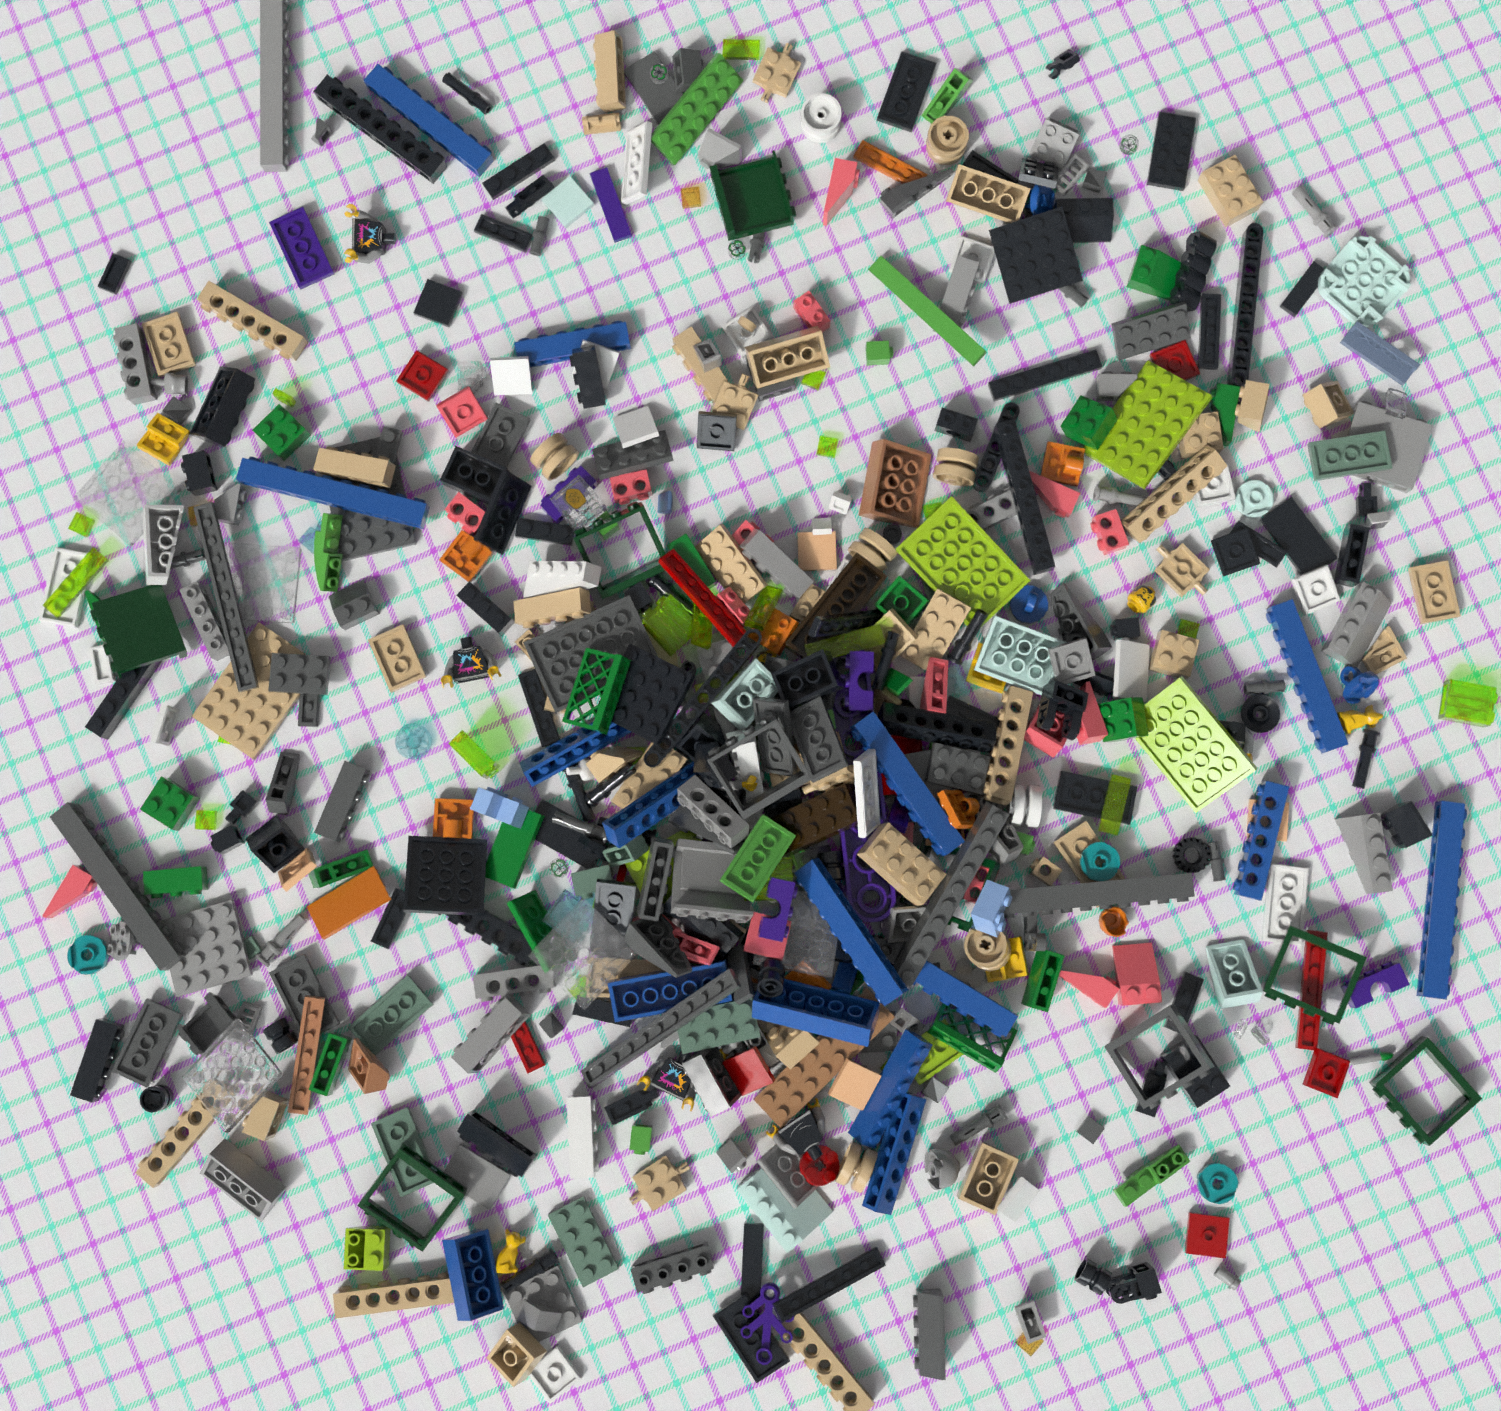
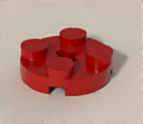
(827, 1174)

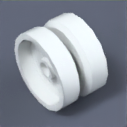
(820, 117)
(1025, 806)

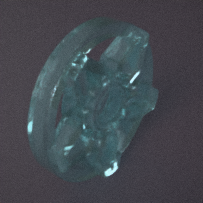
(413, 741)

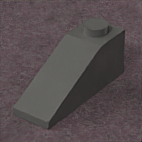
(283, 783)

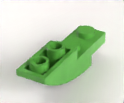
(326, 554)
(1151, 1174)

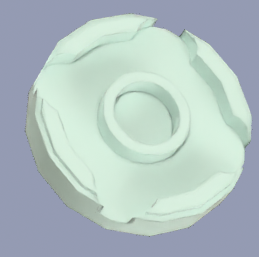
(1254, 498)

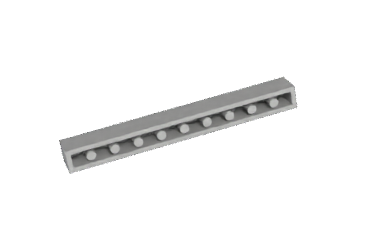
(274, 85)

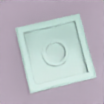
(567, 202)

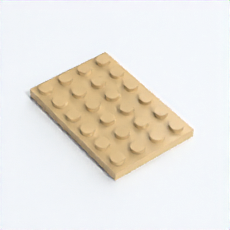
(254, 715)

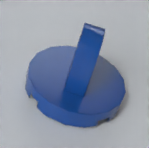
(1041, 199)
(1029, 604)
(1360, 686)

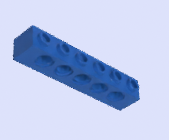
(568, 752)
(1278, 794)
(647, 809)
(894, 1155)

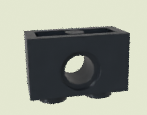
(956, 424)

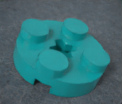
(1106, 852)
(80, 963)
(1227, 1187)

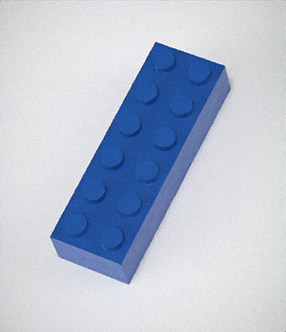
(659, 991)
(819, 1012)

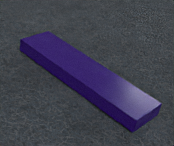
(610, 205)

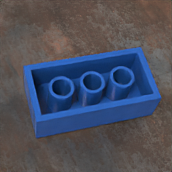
(473, 1274)

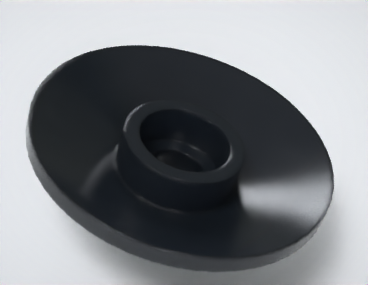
(1268, 708)

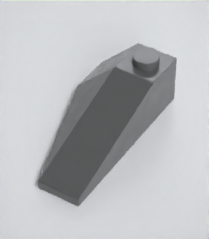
(904, 195)
(1077, 622)
(684, 821)
(658, 945)

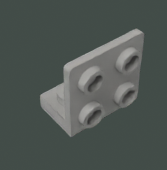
(1055, 142)

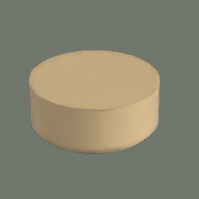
(746, 324)

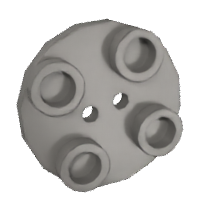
(120, 941)

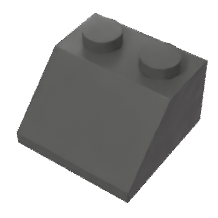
(353, 605)

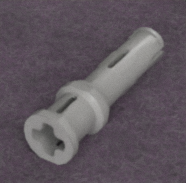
(1320, 218)
(1113, 495)
(275, 947)

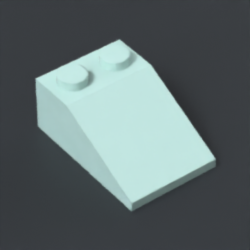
(736, 698)
(1233, 974)

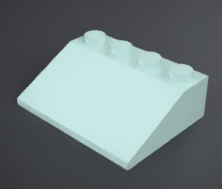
(1017, 655)
(782, 1220)

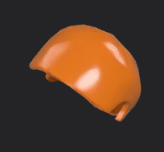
(1113, 921)

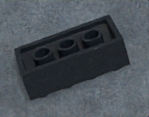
(223, 406)
(719, 933)
(496, 1143)

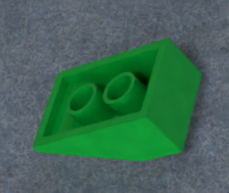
(1153, 272)

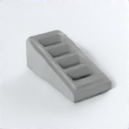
(1075, 159)
(252, 1025)

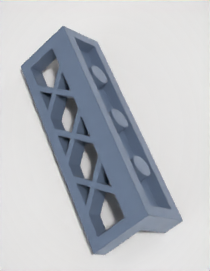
(1379, 353)

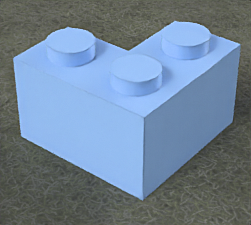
(498, 806)
(989, 908)

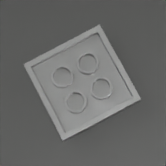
(549, 1291)

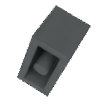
(687, 67)

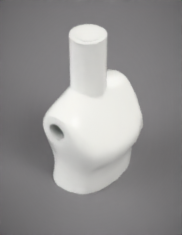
(581, 769)

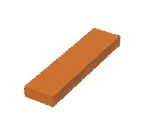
(887, 163)

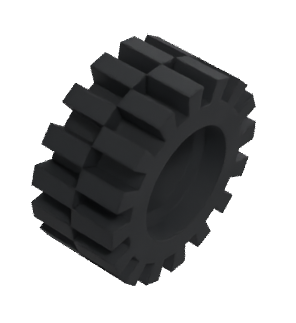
(1202, 850)

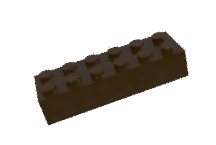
(847, 594)
(820, 818)

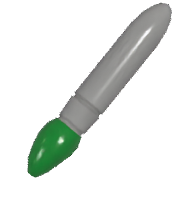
(1370, 1058)

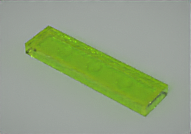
(75, 582)
(848, 642)

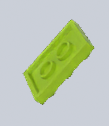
(938, 1057)

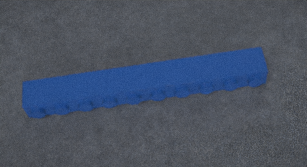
(333, 493)
(1441, 900)

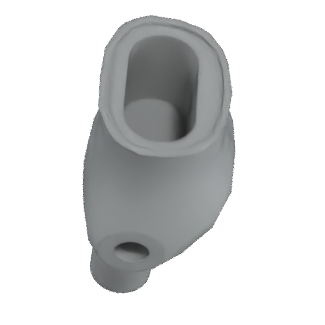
(172, 383)

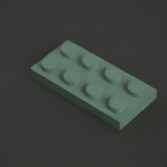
(1349, 455)
(391, 1015)
(719, 1026)
(391, 1133)
(583, 1241)

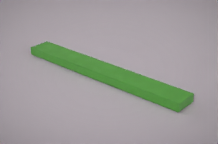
(927, 311)

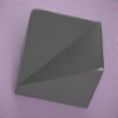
(322, 133)
(1094, 180)
(177, 410)
(551, 1025)
(935, 1089)

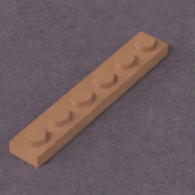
(306, 1054)

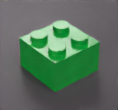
(1089, 422)
(281, 432)
(904, 599)
(1124, 719)
(170, 803)

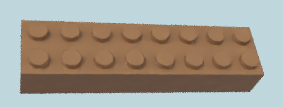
(801, 1083)

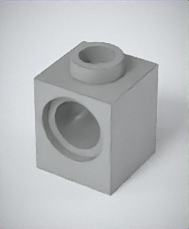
(904, 1020)

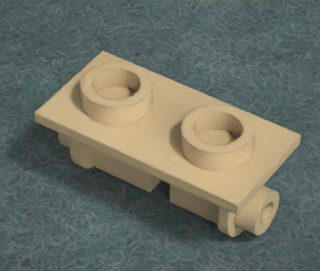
(601, 123)

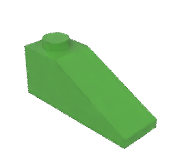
(948, 95)

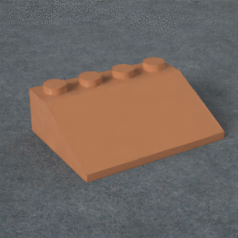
(895, 484)

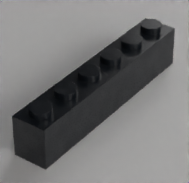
(119, 700)

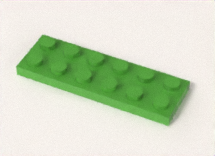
(695, 109)

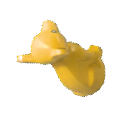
(1354, 719)
(507, 1257)

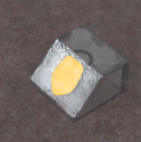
(578, 503)

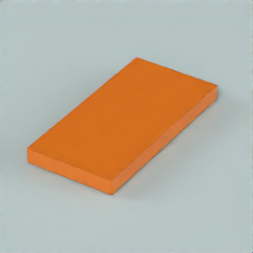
(349, 902)

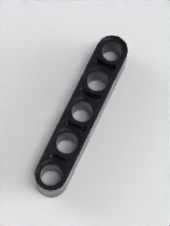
(992, 455)

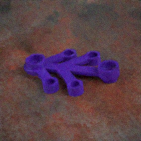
(768, 1319)

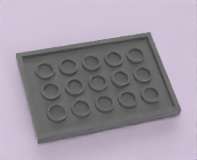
(365, 534)
(561, 650)

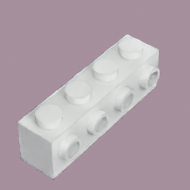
(581, 1136)

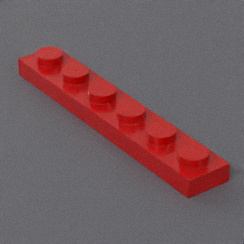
(702, 597)
(1311, 992)

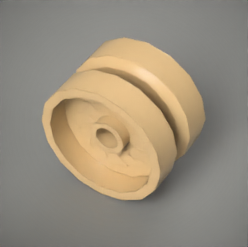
(947, 140)
(554, 456)
(955, 466)
(873, 549)
(990, 959)
(858, 1167)

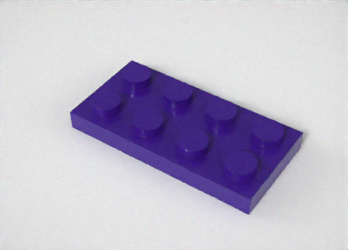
(301, 248)

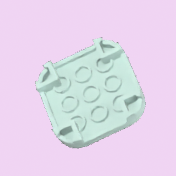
(1363, 281)

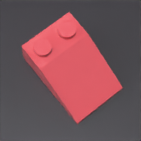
(843, 180)
(1047, 741)
(1136, 974)

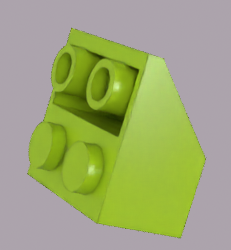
(367, 1248)

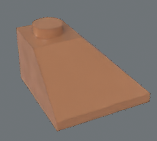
(367, 1069)

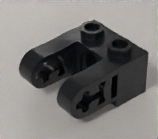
(1065, 699)
(1139, 1282)

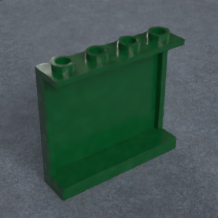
(753, 197)
(138, 628)

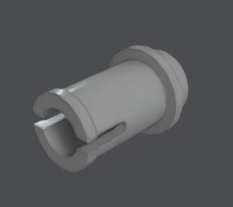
(1227, 1277)

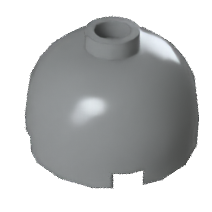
(942, 1168)

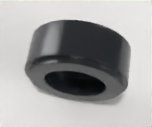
(892, 534)

